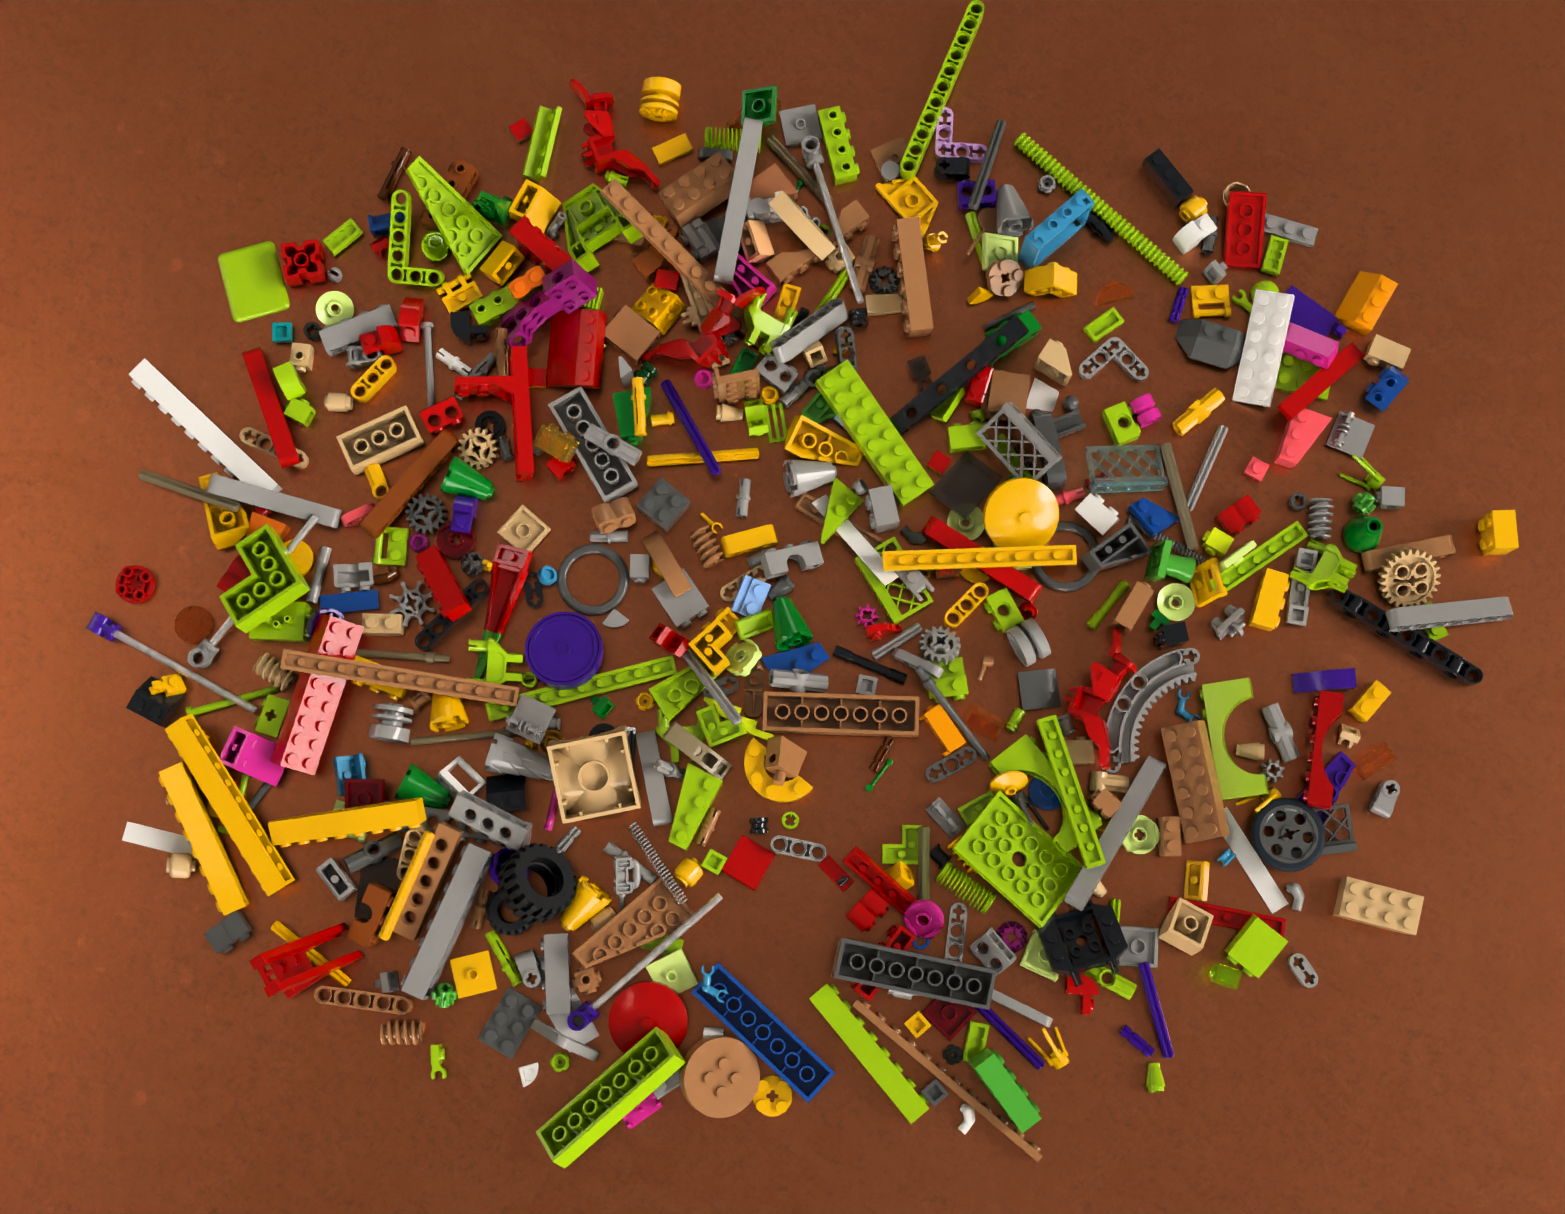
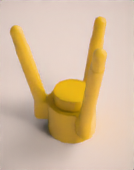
(1273, 794)
(1058, 1057)

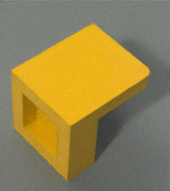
(902, 874)

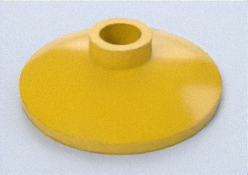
(1009, 782)

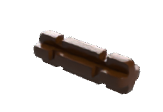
(881, 754)

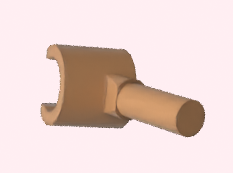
(986, 661)

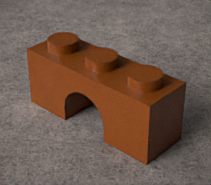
(380, 900)

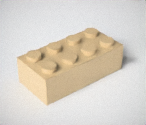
(380, 440)
(1378, 906)

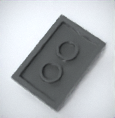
(510, 1023)

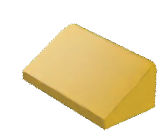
(1196, 880)

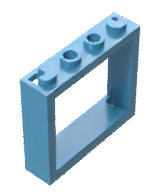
(1055, 230)

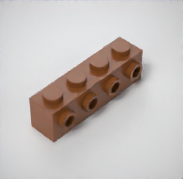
(461, 177)

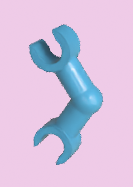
(1181, 707)
(706, 985)

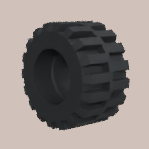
(498, 923)

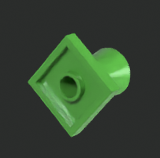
(1163, 563)

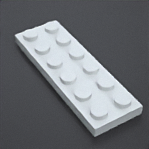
(1263, 348)

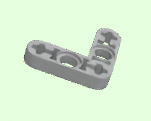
(1116, 355)
(564, 1041)

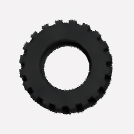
(520, 895)

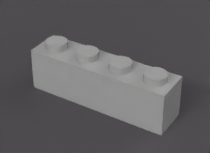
(347, 332)
(557, 974)

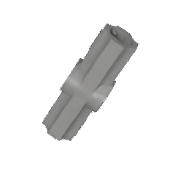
(623, 450)
(798, 680)
(1280, 732)

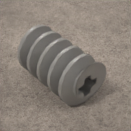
(1318, 518)

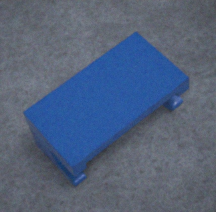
(380, 224)

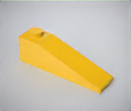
(818, 443)
(224, 525)

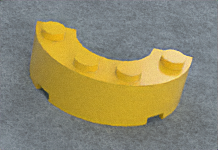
(762, 782)

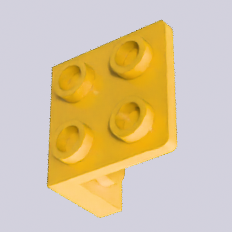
(659, 308)

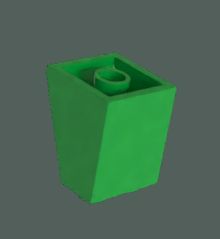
(625, 414)

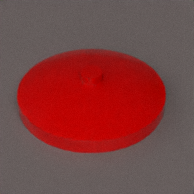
(642, 1009)

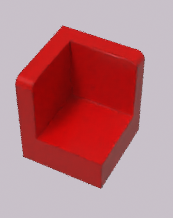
(667, 280)

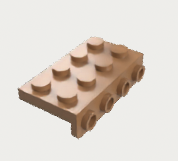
(736, 386)

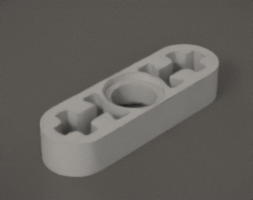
(914, 661)

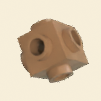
(595, 979)

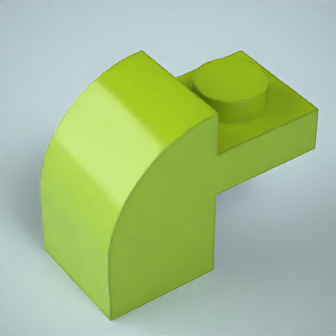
(289, 381)
(755, 417)

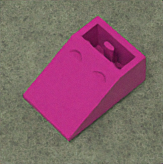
(251, 756)

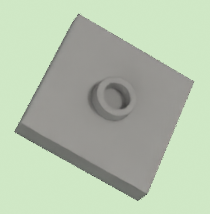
(799, 123)
(1142, 946)

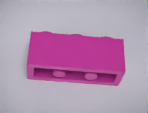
(1310, 346)

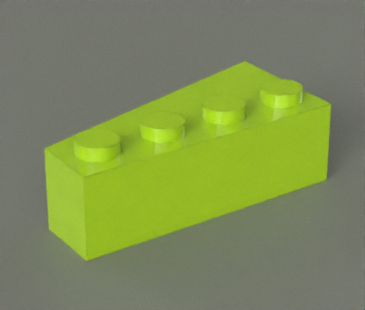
(694, 802)

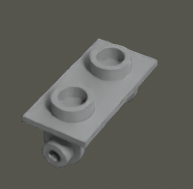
(945, 817)

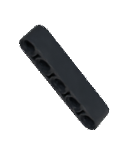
(448, 625)

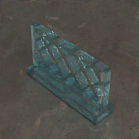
(1126, 484)

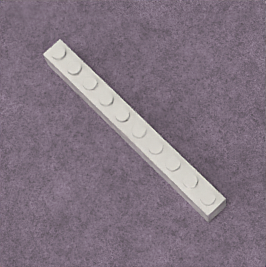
(199, 427)

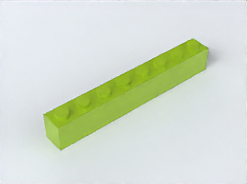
(872, 1057)

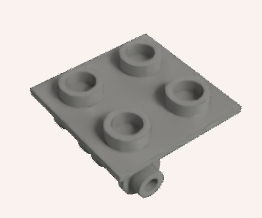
(1350, 434)
(530, 719)

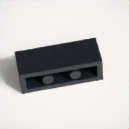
(1167, 178)

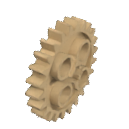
(1409, 561)

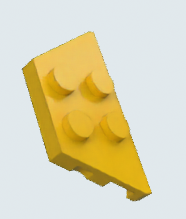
(909, 200)

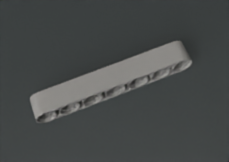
(273, 500)
(1449, 614)

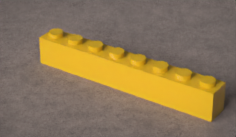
(347, 821)
(203, 838)

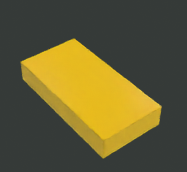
(672, 149)

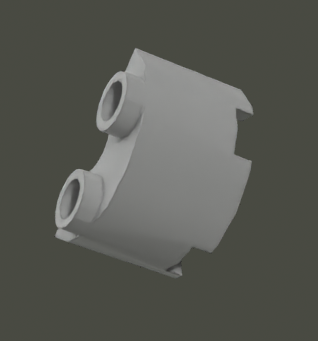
(353, 576)

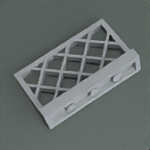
(1027, 430)

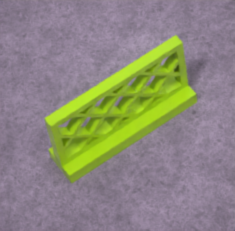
(882, 593)

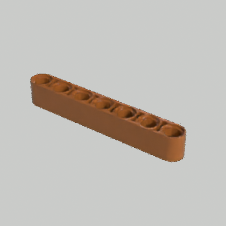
(410, 484)

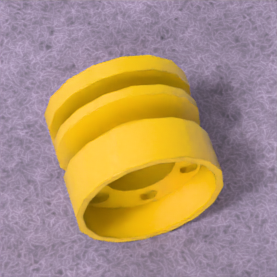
(660, 99)

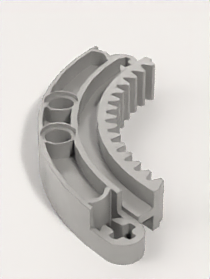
(1157, 679)

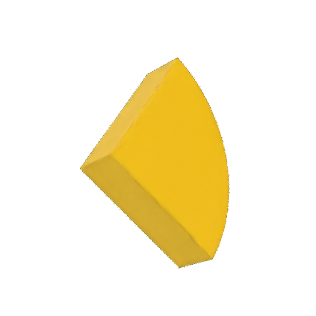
(979, 296)

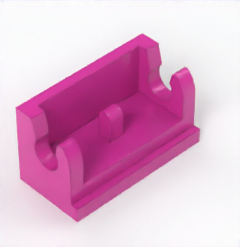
(642, 1111)

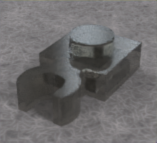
(919, 370)

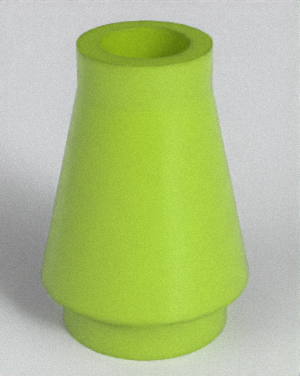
(1155, 1080)

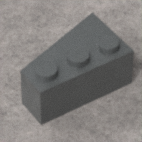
(1117, 549)

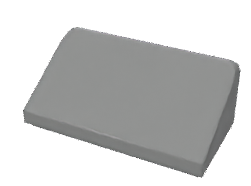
(625, 372)

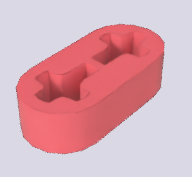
(356, 515)

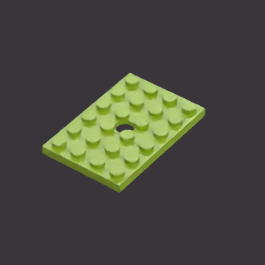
(989, 848)

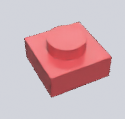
(1256, 469)

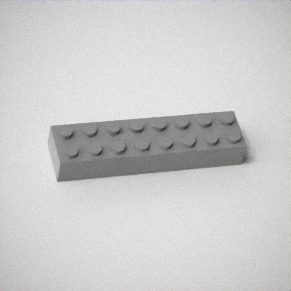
(447, 923)

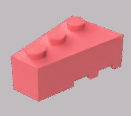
(1299, 437)

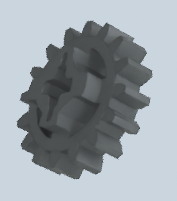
(419, 514)

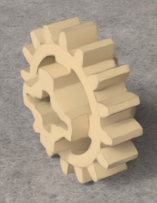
(475, 440)

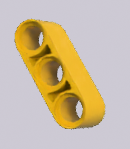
(376, 369)
(748, 541)
(969, 597)

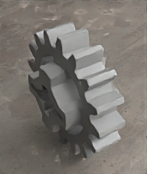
(939, 645)

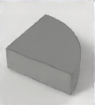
(615, 619)

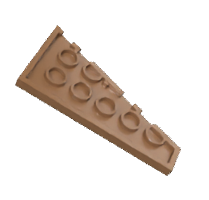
(641, 922)

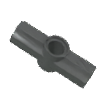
(362, 857)

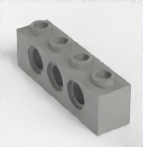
(518, 828)

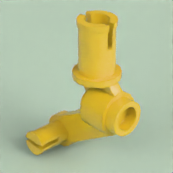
(934, 241)

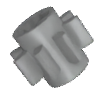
(1276, 766)

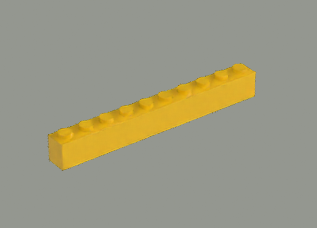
(229, 804)

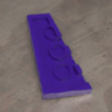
(1338, 772)

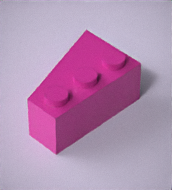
(748, 277)

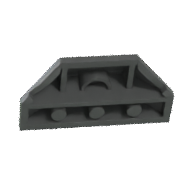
(1210, 342)

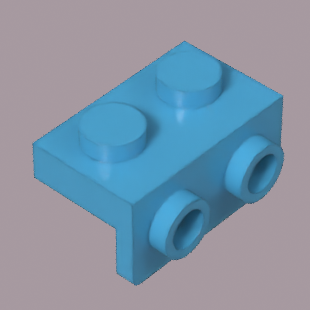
(348, 767)

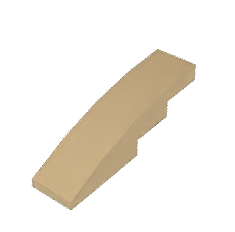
(802, 225)

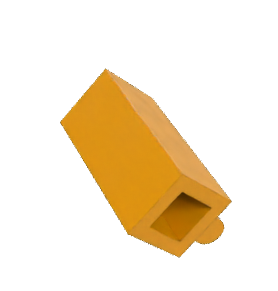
(943, 728)

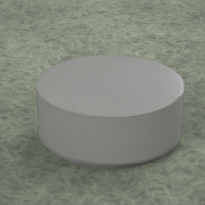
(890, 170)

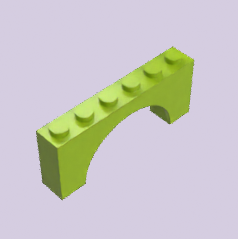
(1220, 701)
(1028, 758)

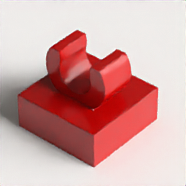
(380, 244)

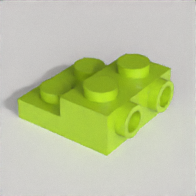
(952, 681)

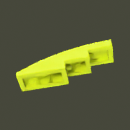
(749, 724)

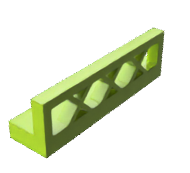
(541, 143)

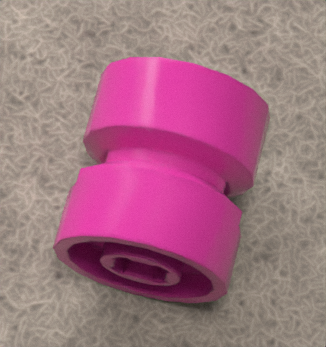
(1145, 409)

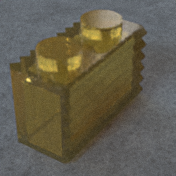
(555, 442)

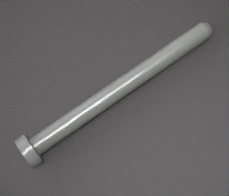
(426, 327)

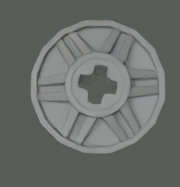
(390, 723)

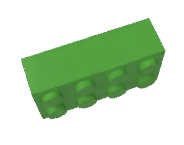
(1007, 1093)

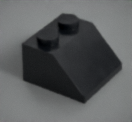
(154, 707)
(508, 792)

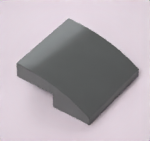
(1039, 689)

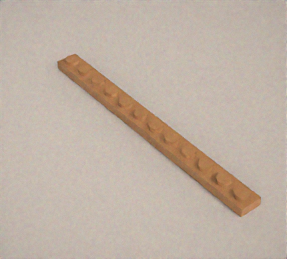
(670, 248)
(399, 677)
(954, 1084)

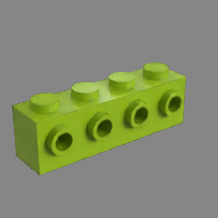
(837, 145)
(496, 305)

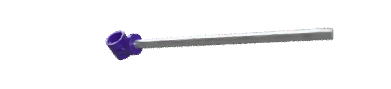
(102, 625)
(589, 1011)

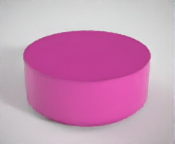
(703, 379)

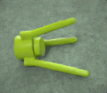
(1373, 479)

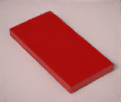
(1244, 229)

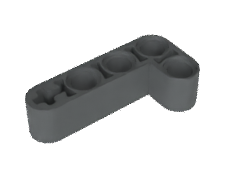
(1056, 475)

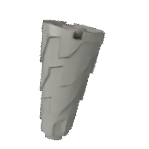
(515, 759)

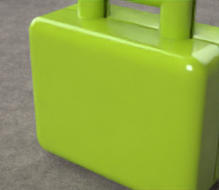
(253, 281)

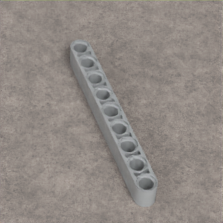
(738, 200)
(1117, 831)

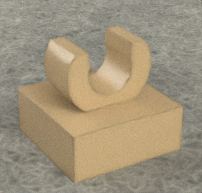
(1348, 733)

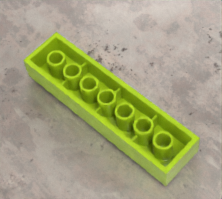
(873, 433)
(610, 1097)

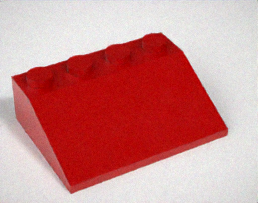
(576, 349)

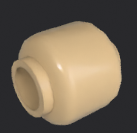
(180, 865)

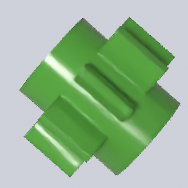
(1363, 503)
(444, 995)

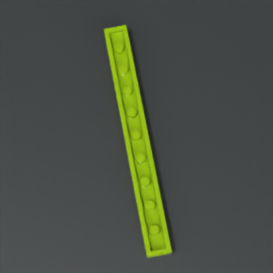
(599, 684)

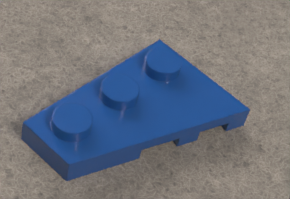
(802, 658)

